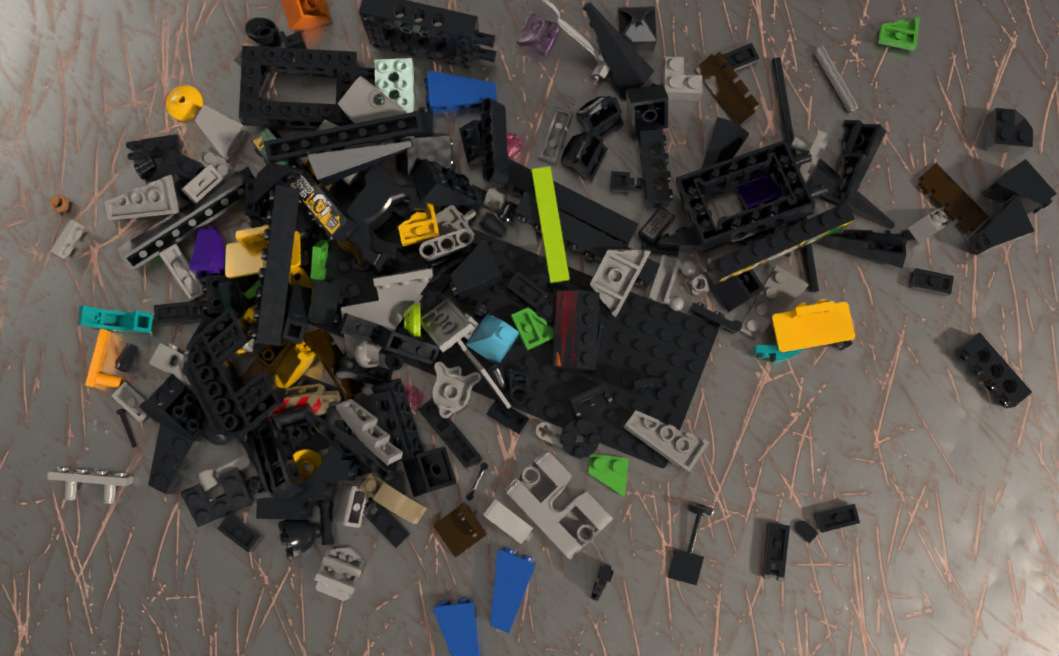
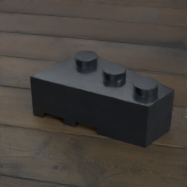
(171, 459)

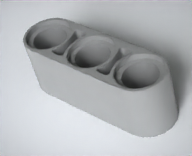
(436, 243)

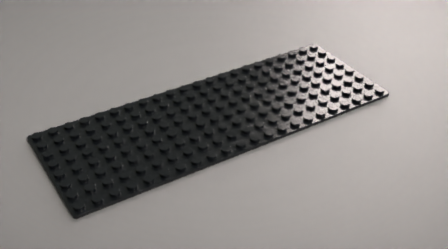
(635, 343)

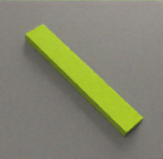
(550, 224)

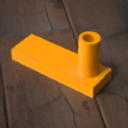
(94, 375)

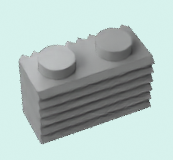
(350, 506)

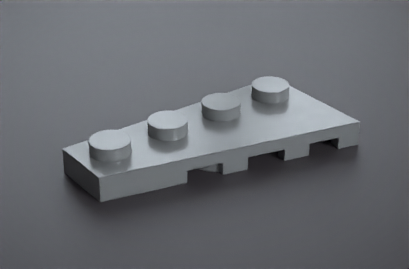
(149, 200)
(778, 294)
(671, 443)

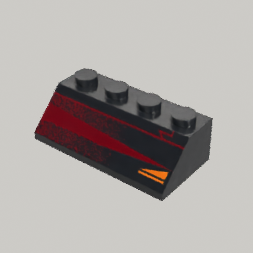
(575, 330)

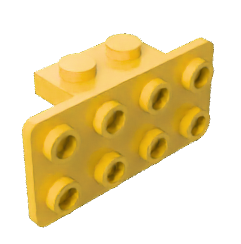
(244, 257)
(813, 325)

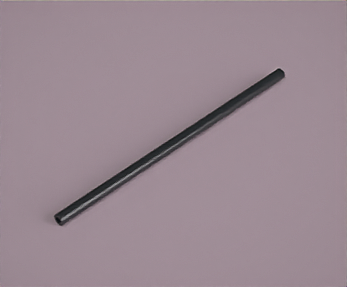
(789, 137)

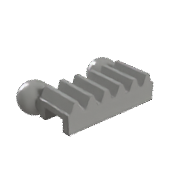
(664, 281)

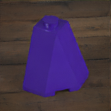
(209, 253)

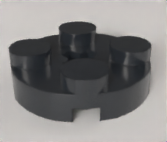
(569, 438)

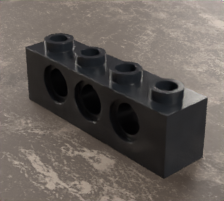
(655, 139)
(1016, 388)

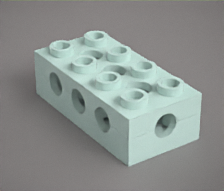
(404, 88)

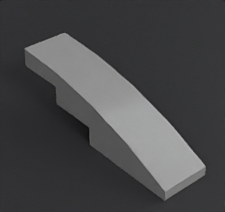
(366, 429)

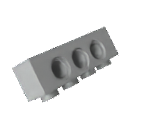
(163, 360)

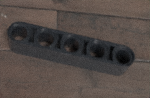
(494, 142)

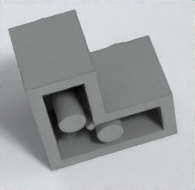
(677, 85)

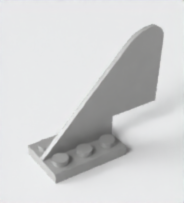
(395, 296)
(447, 326)

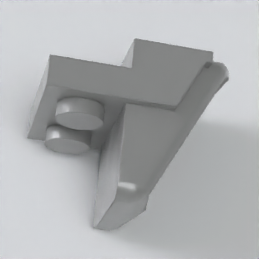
(339, 572)

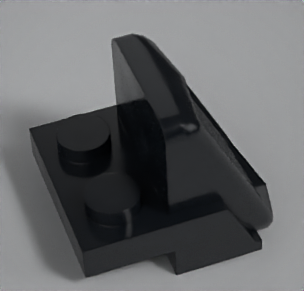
(601, 115)
(585, 153)

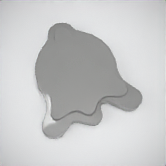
(452, 389)

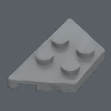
(617, 275)

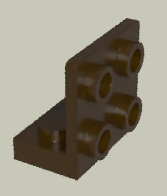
(460, 529)

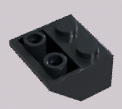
(737, 289)

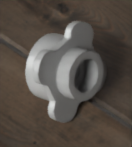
(697, 289)

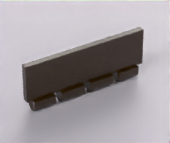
(728, 93)
(957, 200)
(329, 357)

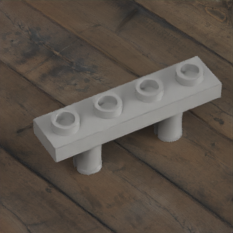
(814, 148)
(100, 476)

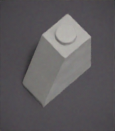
(220, 130)
(509, 522)

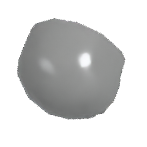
(366, 354)

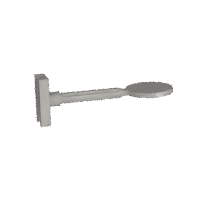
(549, 12)

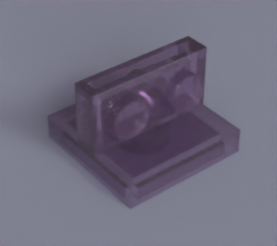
(538, 34)

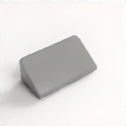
(525, 235)

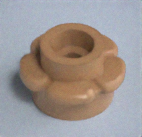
(54, 203)

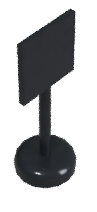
(686, 565)

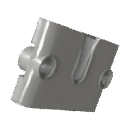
(360, 107)
(560, 525)

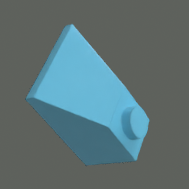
(492, 338)

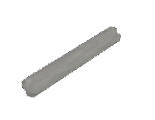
(835, 79)

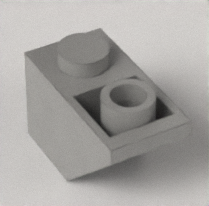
(929, 225)

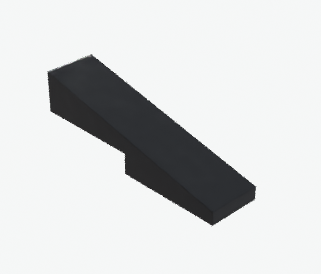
(451, 435)

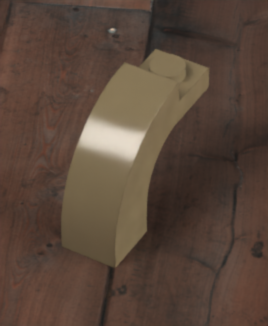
(393, 499)

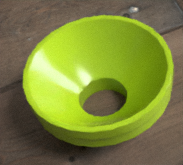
(412, 320)

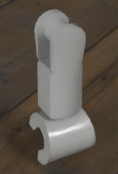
(210, 478)

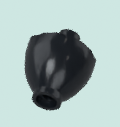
(298, 536)

